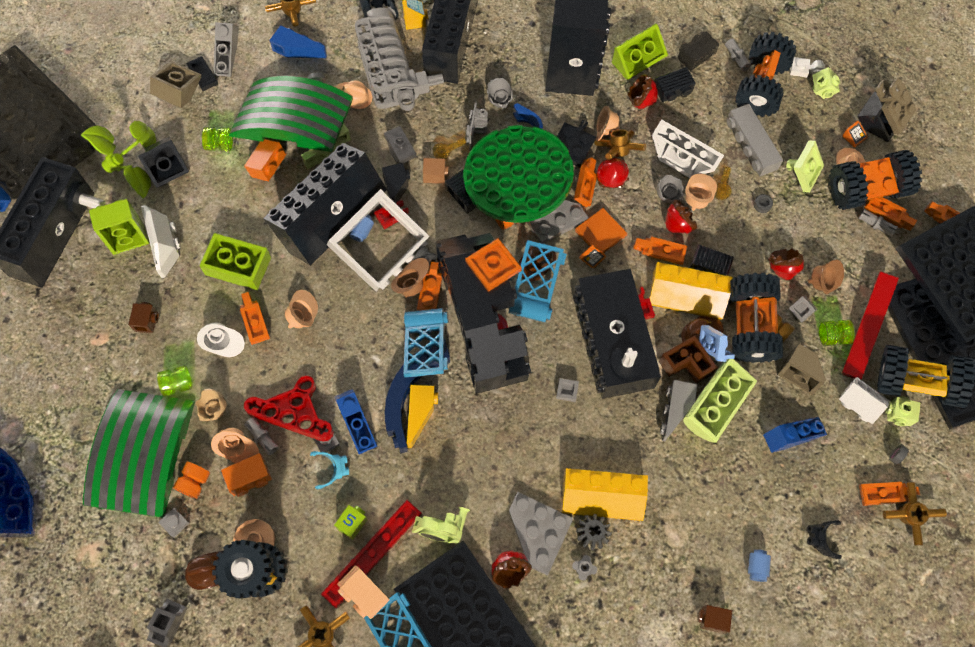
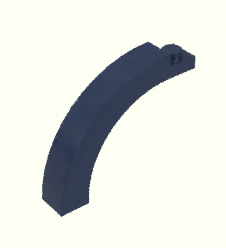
(397, 396)

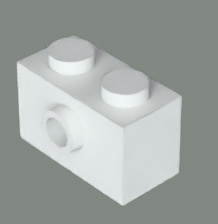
(864, 400)

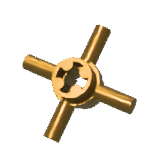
(290, 8)
(620, 144)
(921, 512)
(316, 625)

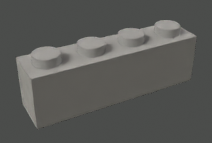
(754, 140)

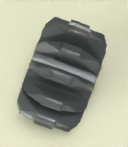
(596, 539)

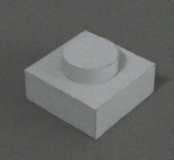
(803, 308)
(567, 390)
(327, 445)
(173, 522)

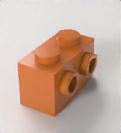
(265, 160)
(246, 475)

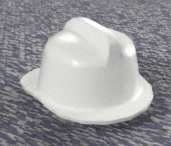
(220, 340)

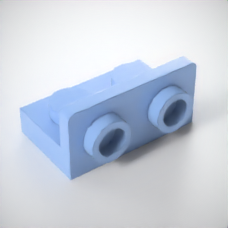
(715, 343)

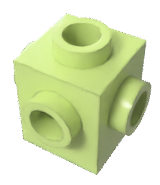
(826, 83)
(903, 411)

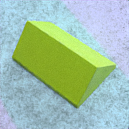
(639, 52)

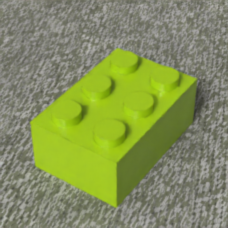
(119, 226)
(235, 261)

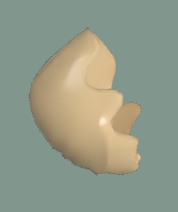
(210, 405)

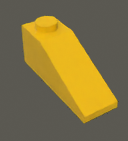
(420, 410)

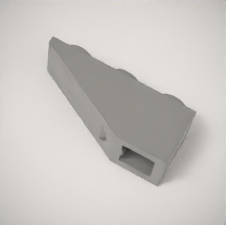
(225, 48)
(680, 400)

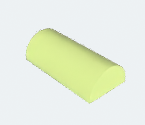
(719, 401)

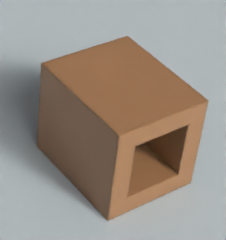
(434, 170)

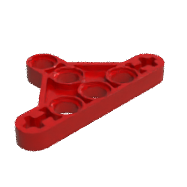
(283, 405)

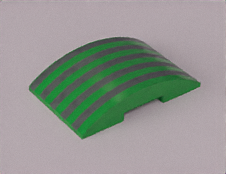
(293, 111)
(136, 453)

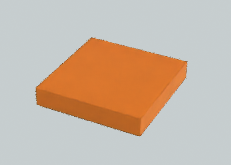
(601, 230)
(493, 264)

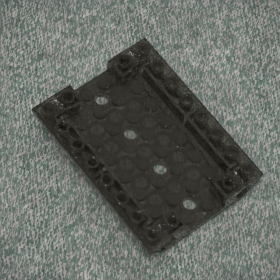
(40, 112)

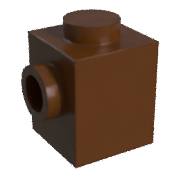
(143, 317)
(715, 619)

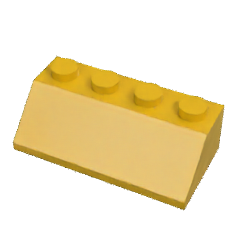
(690, 290)
(604, 494)

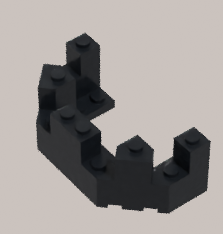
(491, 354)

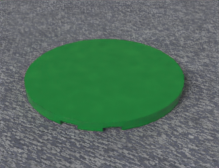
(518, 174)

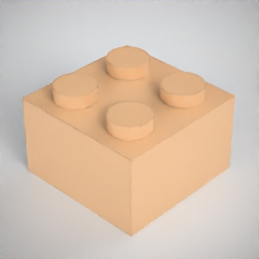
(363, 592)

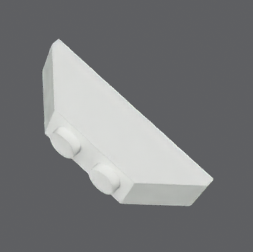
(684, 151)
(161, 239)

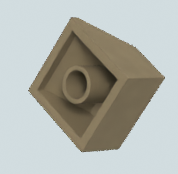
(174, 83)
(803, 369)

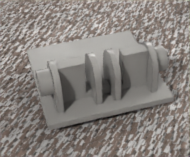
(478, 124)

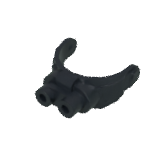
(817, 538)

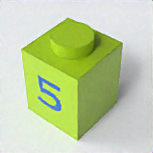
(351, 521)

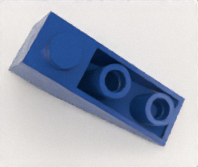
(294, 45)
(355, 421)
(794, 434)

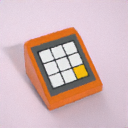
(855, 134)
(592, 256)

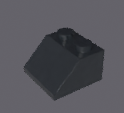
(874, 119)
(162, 162)

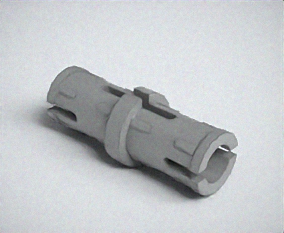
(737, 54)
(878, 222)
(261, 436)

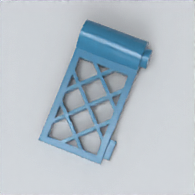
(534, 306)
(424, 323)
(404, 603)

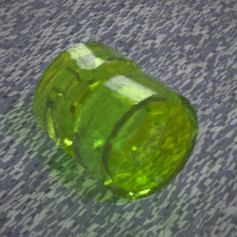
(216, 139)
(839, 332)
(176, 380)

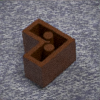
(688, 356)

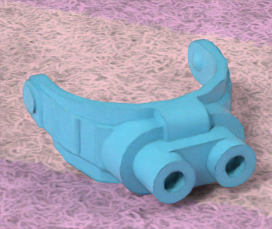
(339, 467)

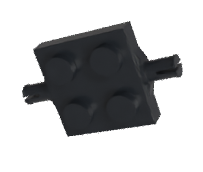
(577, 141)

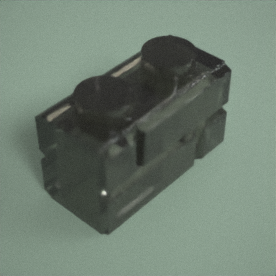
(698, 50)

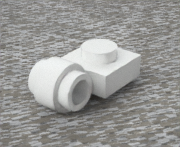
(802, 67)

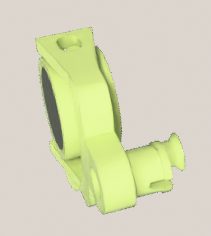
(439, 530)

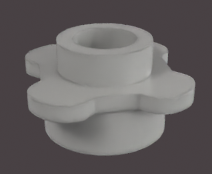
(578, 566)

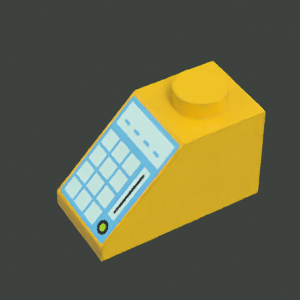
(414, 14)

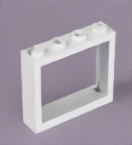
(401, 217)

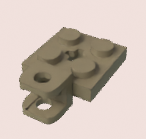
(898, 104)

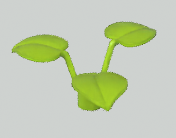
(103, 141)

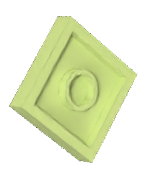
(807, 166)

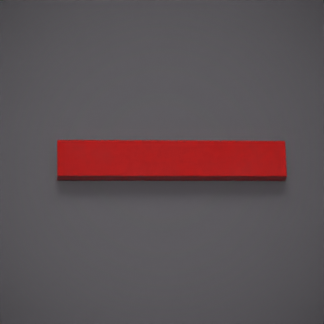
(870, 326)
(375, 549)

